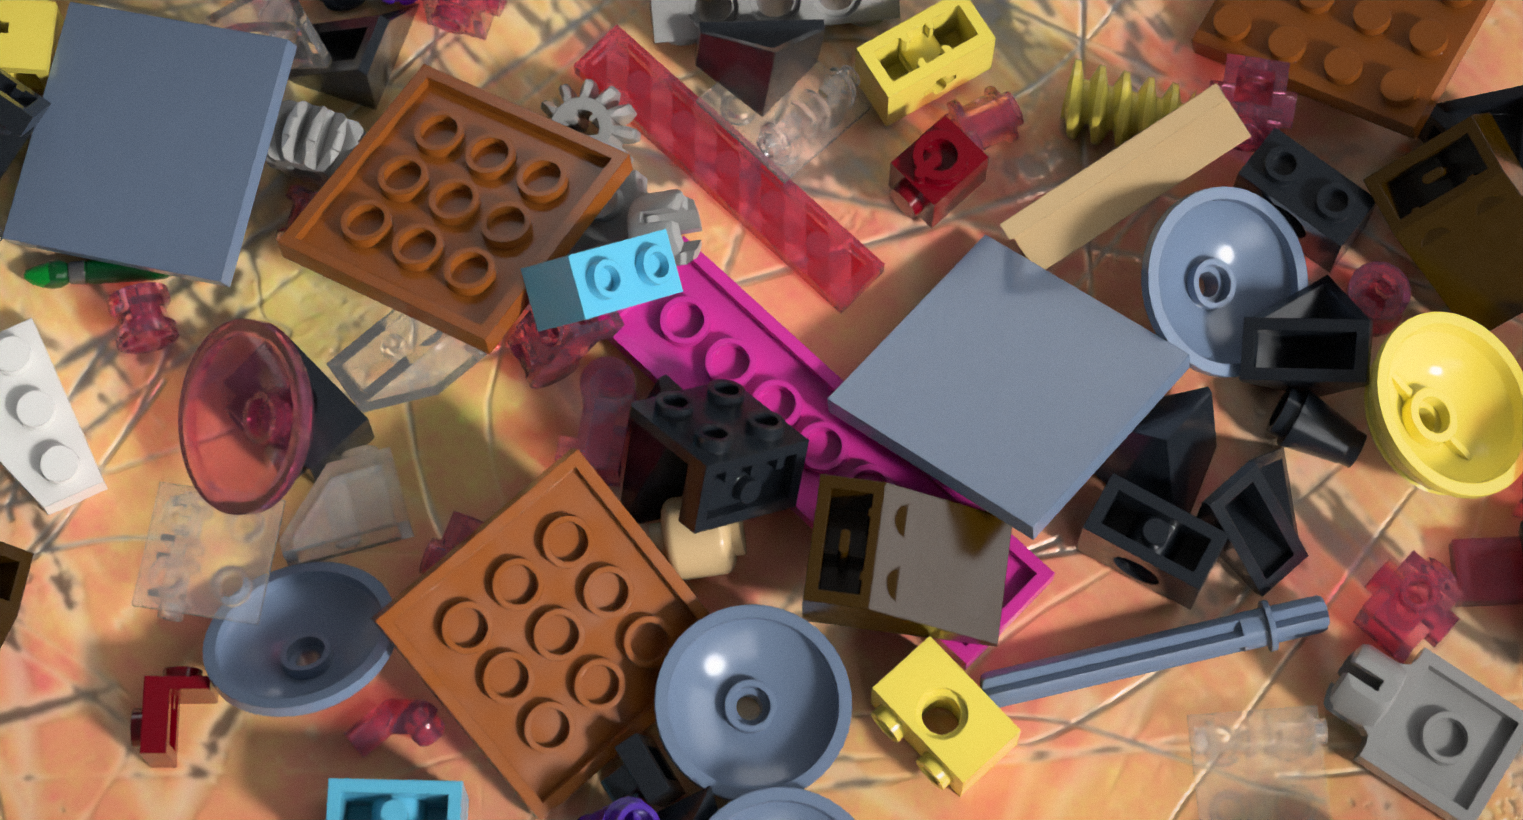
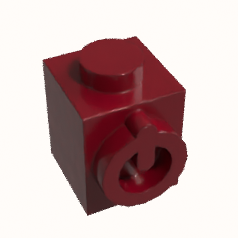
(936, 172)

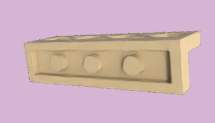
(1127, 178)

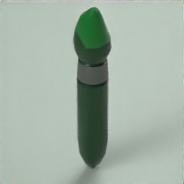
(59, 273)

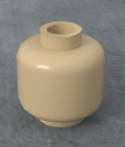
(696, 554)

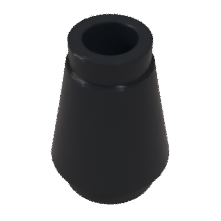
(1315, 428)

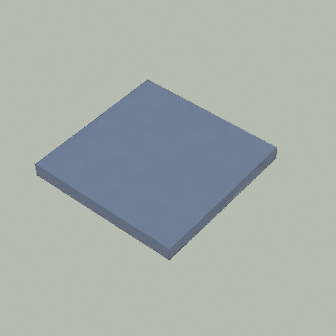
(150, 143)
(1009, 385)

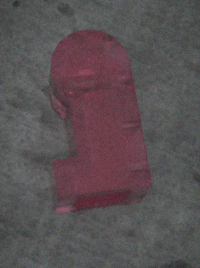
(556, 352)
(605, 423)

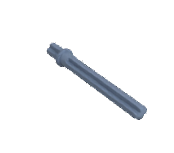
(1157, 651)

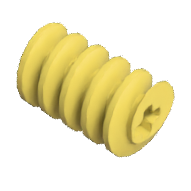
(1114, 106)

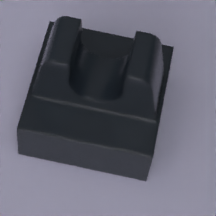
(643, 773)

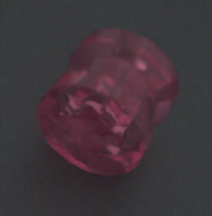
(1389, 281)
(142, 318)

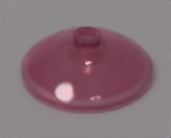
(245, 417)

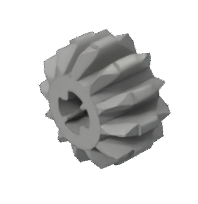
(598, 109)
(311, 141)

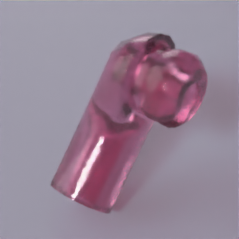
(396, 717)

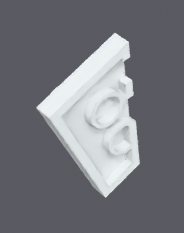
(38, 426)

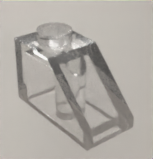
(400, 362)
(349, 509)

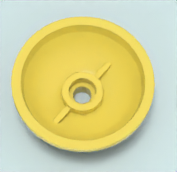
(1447, 406)

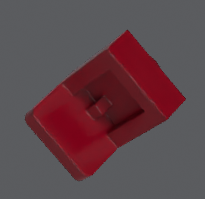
(156, 724)

